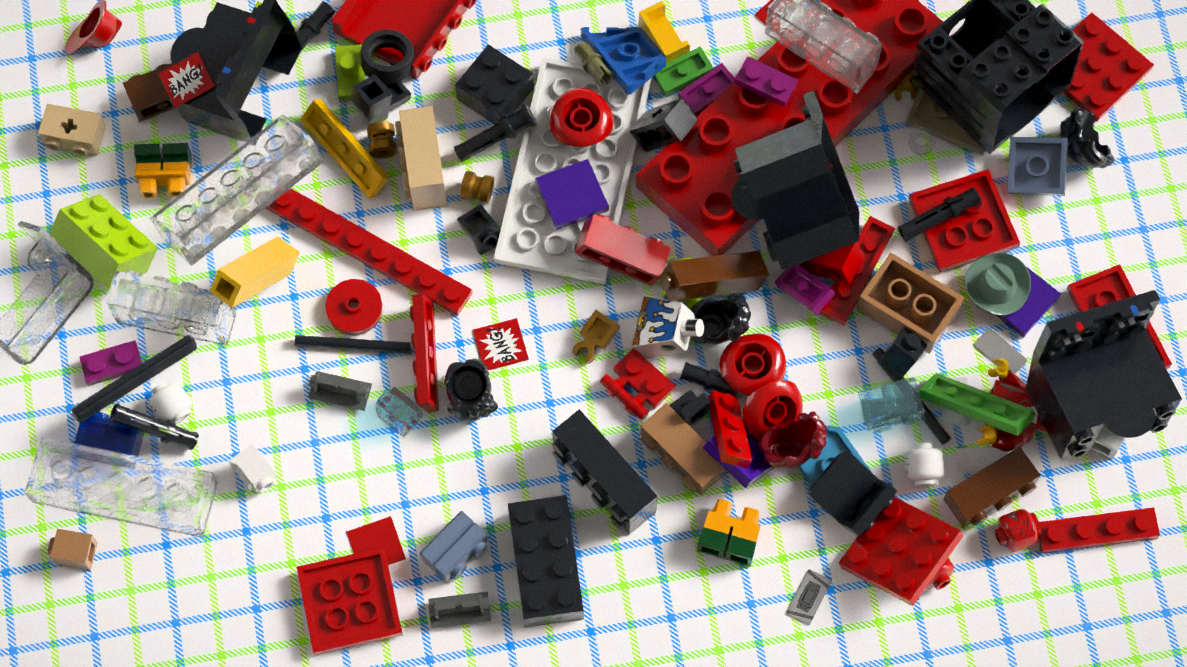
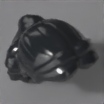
(1084, 140)
(722, 319)
(469, 390)

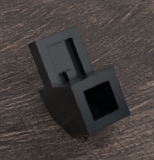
(378, 99)

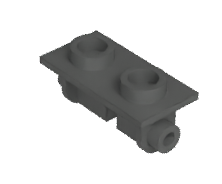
(339, 390)
(459, 609)

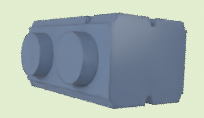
(454, 547)

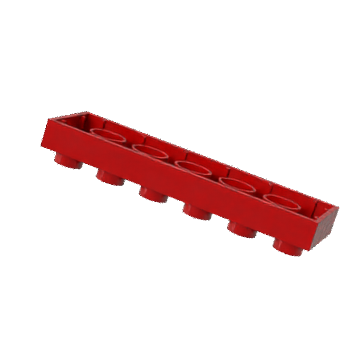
(696, 176)

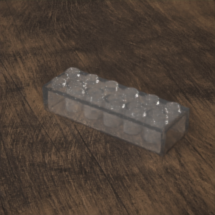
(237, 189)
(121, 487)

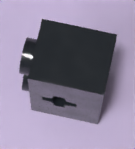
(663, 125)

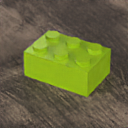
(102, 239)

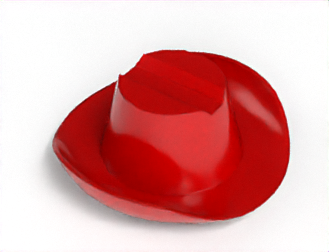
(581, 118)
(752, 362)
(772, 405)

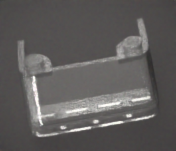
(46, 301)

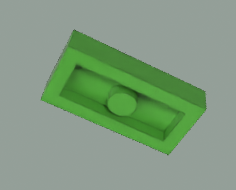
(683, 71)

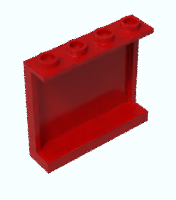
(421, 21)

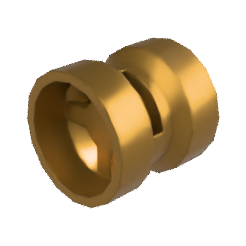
(381, 139)
(477, 186)

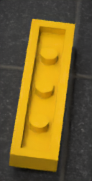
(344, 148)

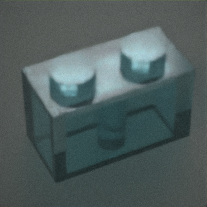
(891, 405)

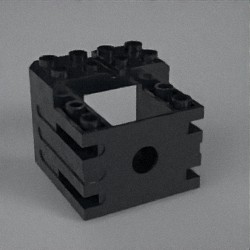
(997, 66)

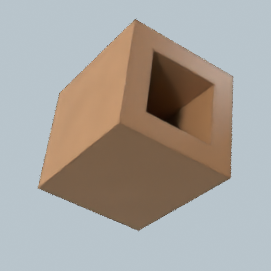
(72, 549)

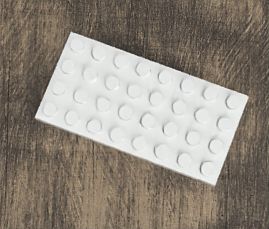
(527, 230)

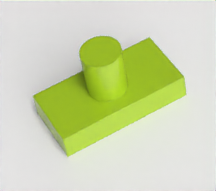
(348, 70)

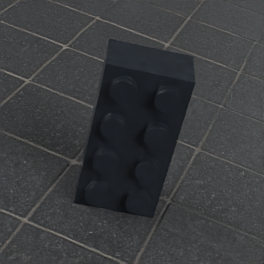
(603, 472)
(545, 561)

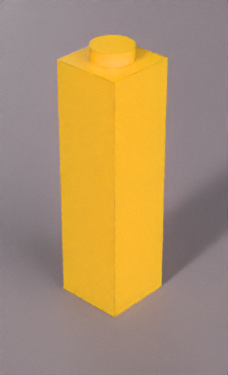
(254, 272)

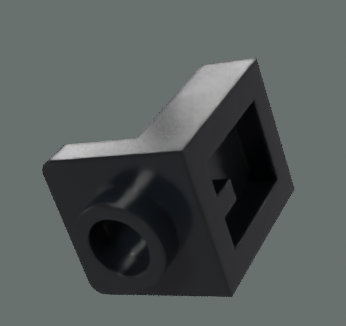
(480, 228)
(691, 407)

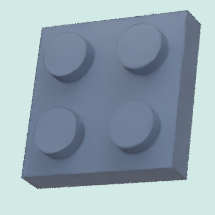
(1037, 166)

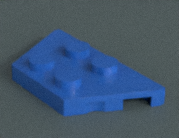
(627, 54)

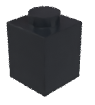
(902, 353)

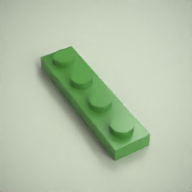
(976, 404)

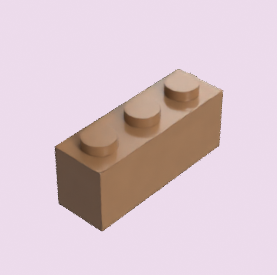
(681, 449)

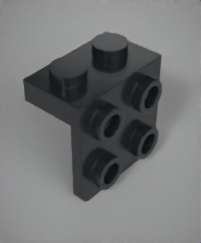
(851, 493)

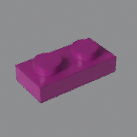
(765, 81)
(706, 89)
(804, 288)
(110, 362)

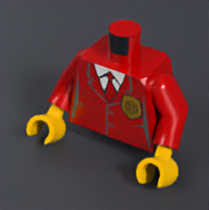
(1012, 389)

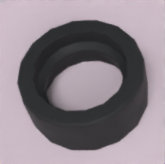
(387, 39)

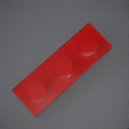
(729, 429)

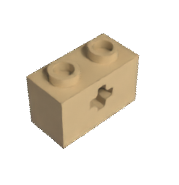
(71, 130)

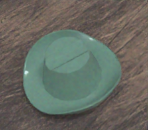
(998, 283)

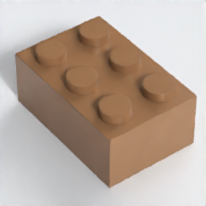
(909, 299)

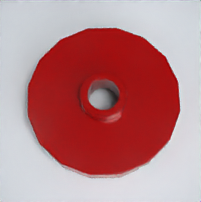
(359, 319)

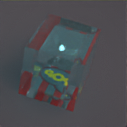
(398, 411)

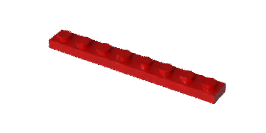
(371, 250)

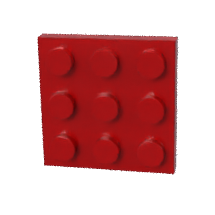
(1105, 68)
(977, 231)
(901, 551)
(349, 601)

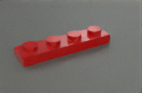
(873, 243)
(425, 353)
(1098, 530)

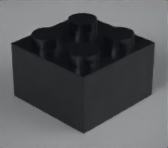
(494, 85)

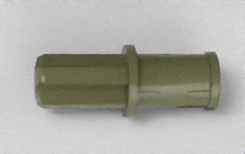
(593, 63)

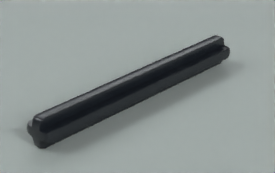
(134, 378)

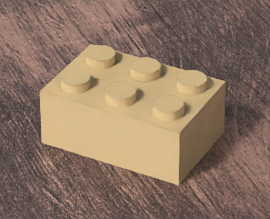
(420, 158)

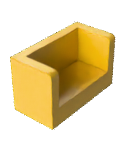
(661, 32)

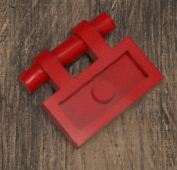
(643, 378)

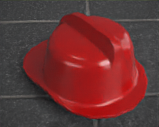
(95, 30)

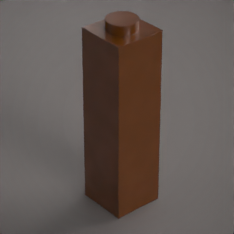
(714, 275)

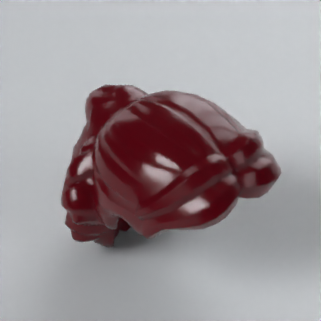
(794, 443)

